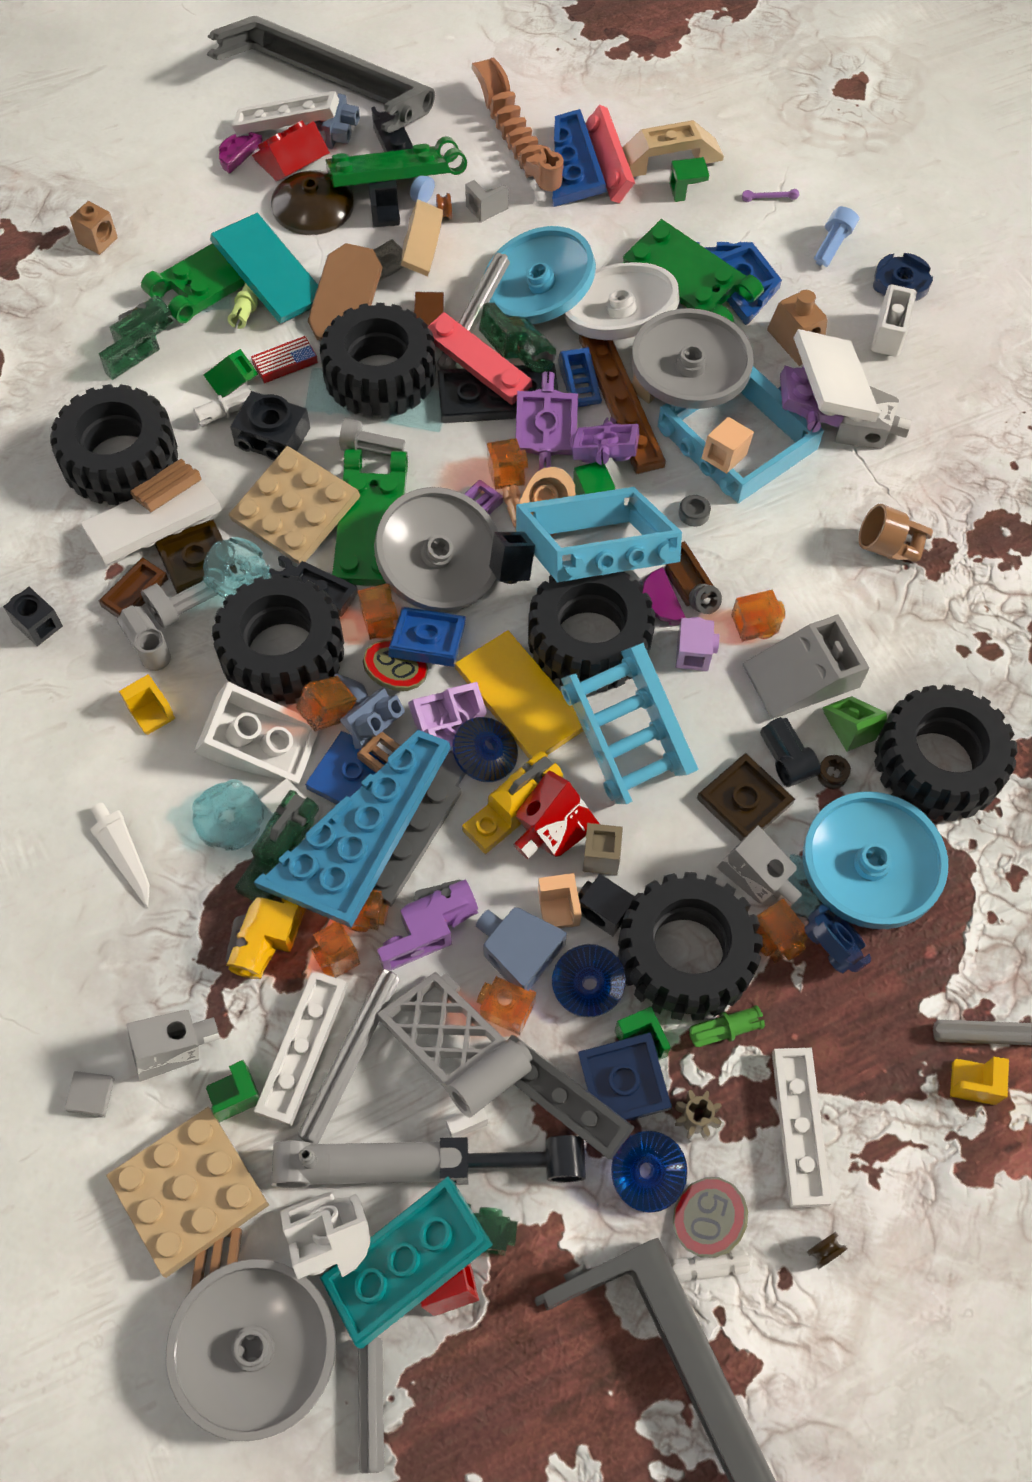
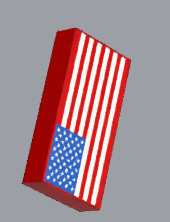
(284, 359)

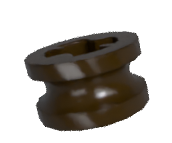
(837, 762)
(827, 1250)

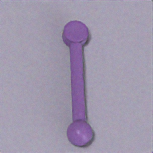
(748, 195)

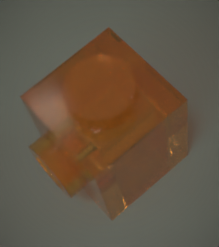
(506, 463)
(758, 615)
(325, 702)
(781, 932)

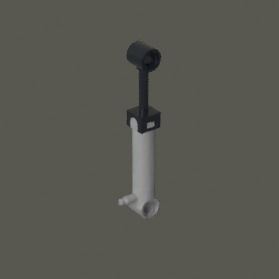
(302, 1163)

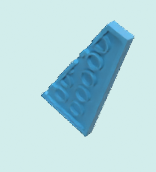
(354, 841)

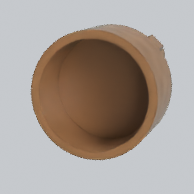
(886, 531)

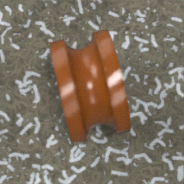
(445, 204)

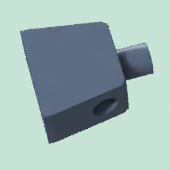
(520, 945)

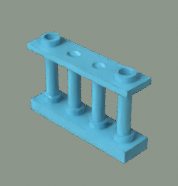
(662, 727)

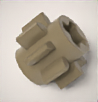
(708, 1114)

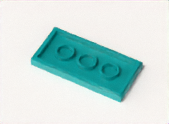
(266, 267)
(407, 1262)

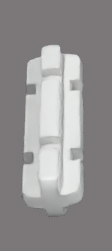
(707, 1268)

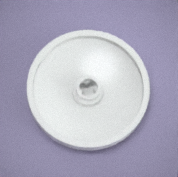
(623, 300)

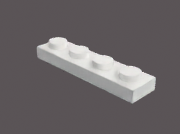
(286, 113)
(301, 1048)
(801, 1128)

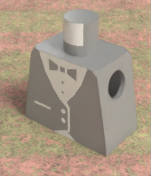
(874, 433)
(761, 868)
(168, 1042)

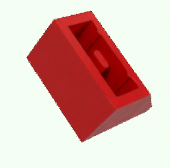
(291, 150)

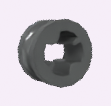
(715, 598)

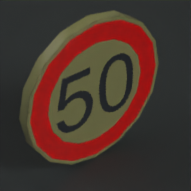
(392, 672)
(710, 1217)

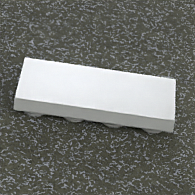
(836, 376)
(134, 527)

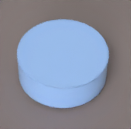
(422, 188)

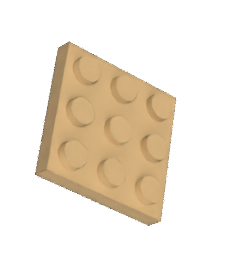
(294, 505)
(187, 1191)

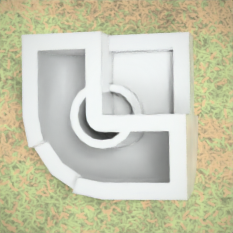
(326, 1234)

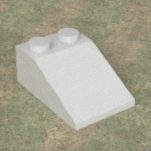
(256, 735)

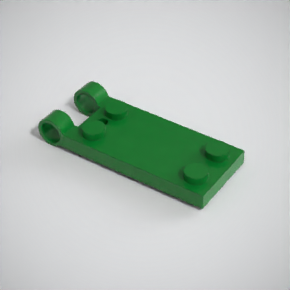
(394, 165)
(694, 269)
(209, 281)
(357, 529)

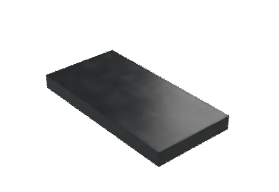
(468, 399)

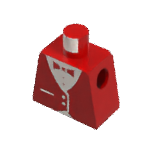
(552, 817)

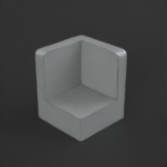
(485, 203)

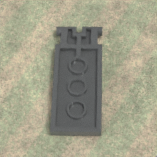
(422, 829)

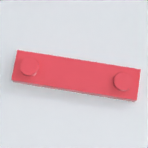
(609, 154)
(478, 358)

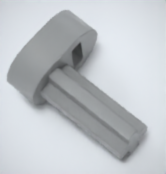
(354, 438)
(167, 609)

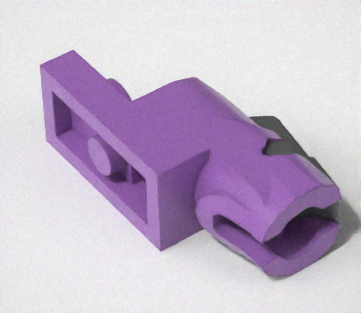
(428, 923)

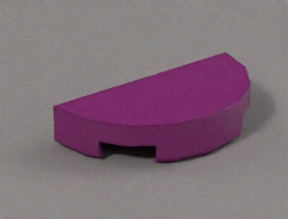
(237, 149)
(663, 598)

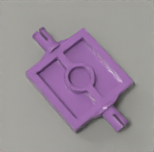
(800, 399)
(546, 421)
(606, 442)

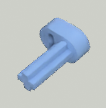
(839, 226)

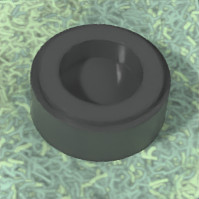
(694, 510)

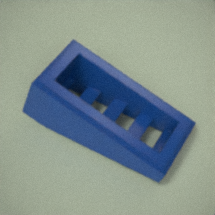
(580, 357)

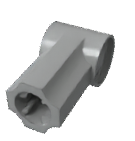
(144, 638)

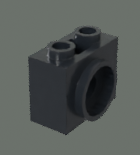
(269, 425)

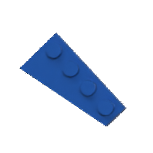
(581, 168)

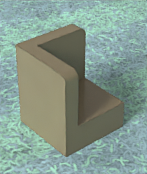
(602, 849)

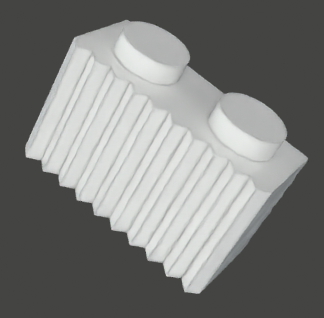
(893, 320)

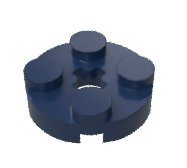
(911, 266)
(838, 939)

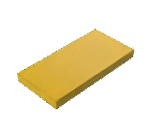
(520, 695)

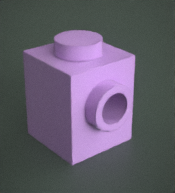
(696, 644)

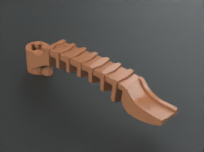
(535, 159)

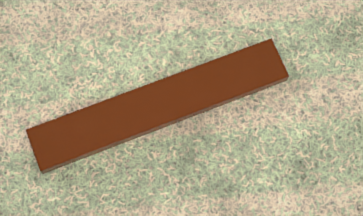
(623, 401)

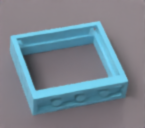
(767, 400)
(656, 546)

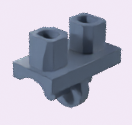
(339, 128)
(372, 716)

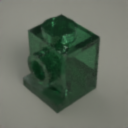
(498, 1228)

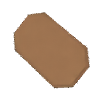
(345, 283)

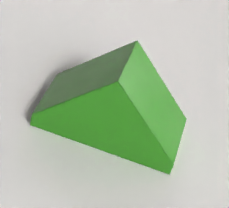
(855, 721)

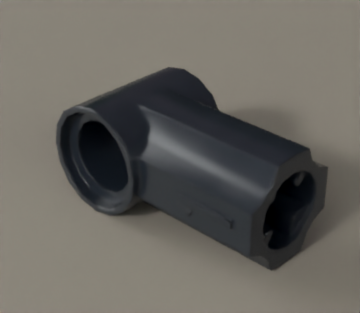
(793, 760)

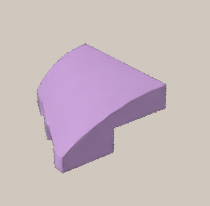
(447, 711)

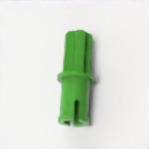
(726, 1026)

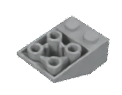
(807, 667)

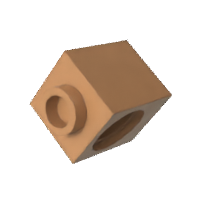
(93, 227)

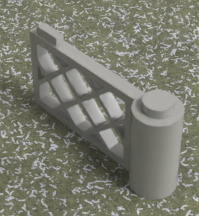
(488, 1069)

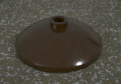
(311, 204)

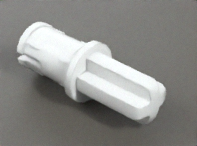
(220, 407)

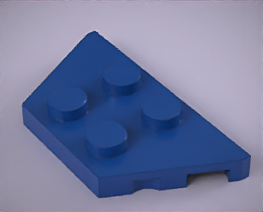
(748, 260)

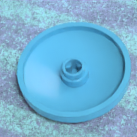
(546, 273)
(875, 860)

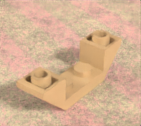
(670, 139)

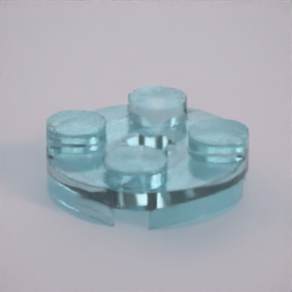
(226, 554)
(223, 797)

